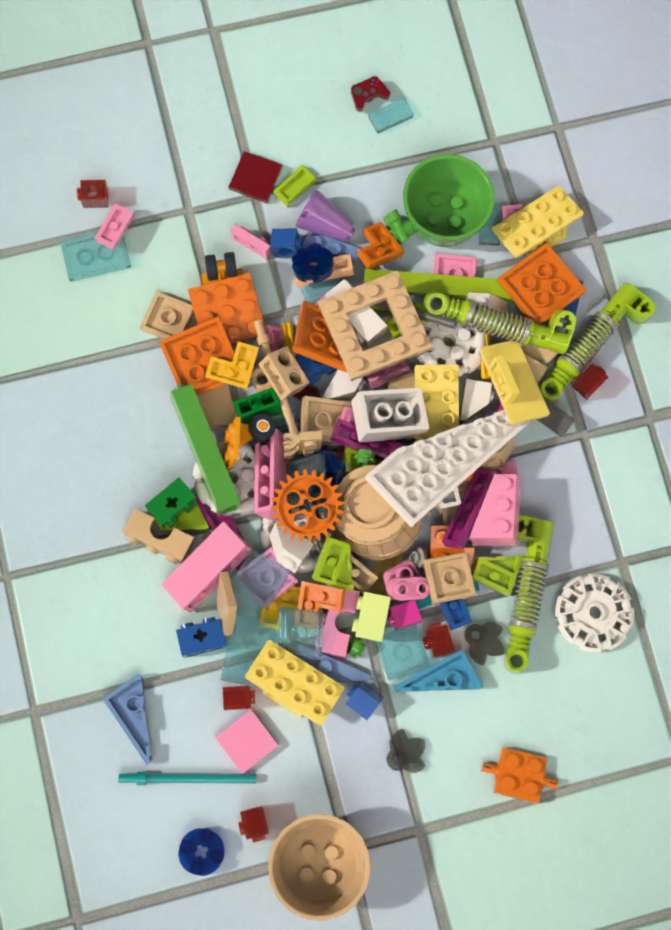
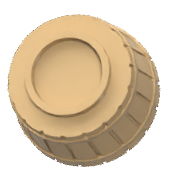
(369, 521)
(319, 867)

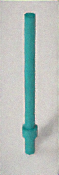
(143, 778)

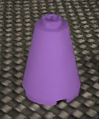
(325, 218)

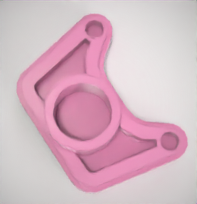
(404, 569)

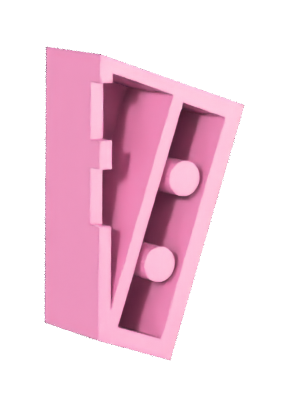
(499, 514)

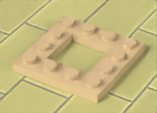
(360, 362)

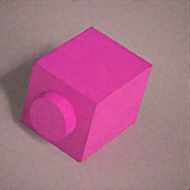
(404, 615)

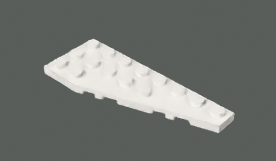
(429, 470)

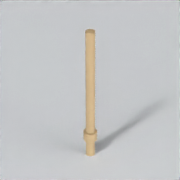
(264, 342)

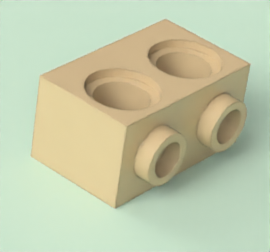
(284, 373)

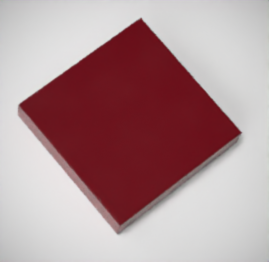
(255, 177)

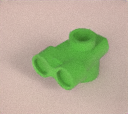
(399, 229)

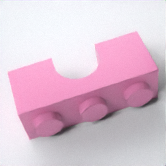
(335, 642)

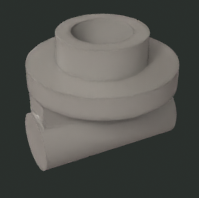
(417, 556)

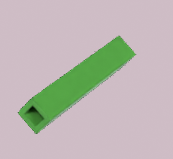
(205, 449)

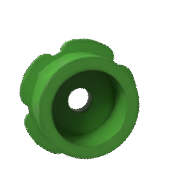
(365, 457)
(355, 647)

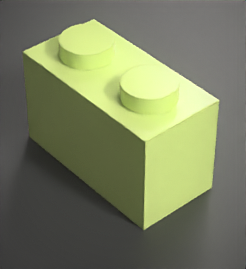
(372, 616)

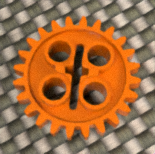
(314, 525)

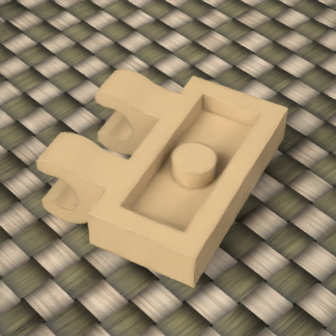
(302, 443)

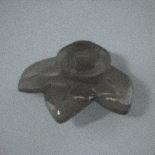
(486, 644)
(408, 750)

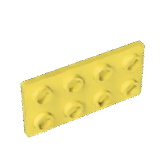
(538, 223)
(514, 382)
(440, 396)
(294, 683)

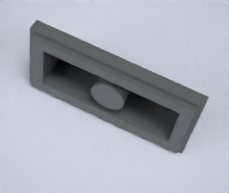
(557, 420)

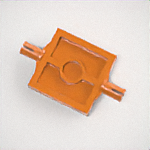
(520, 775)

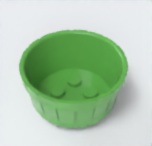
(448, 199)

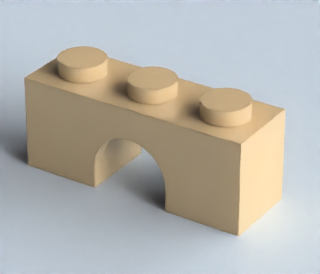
(140, 529)

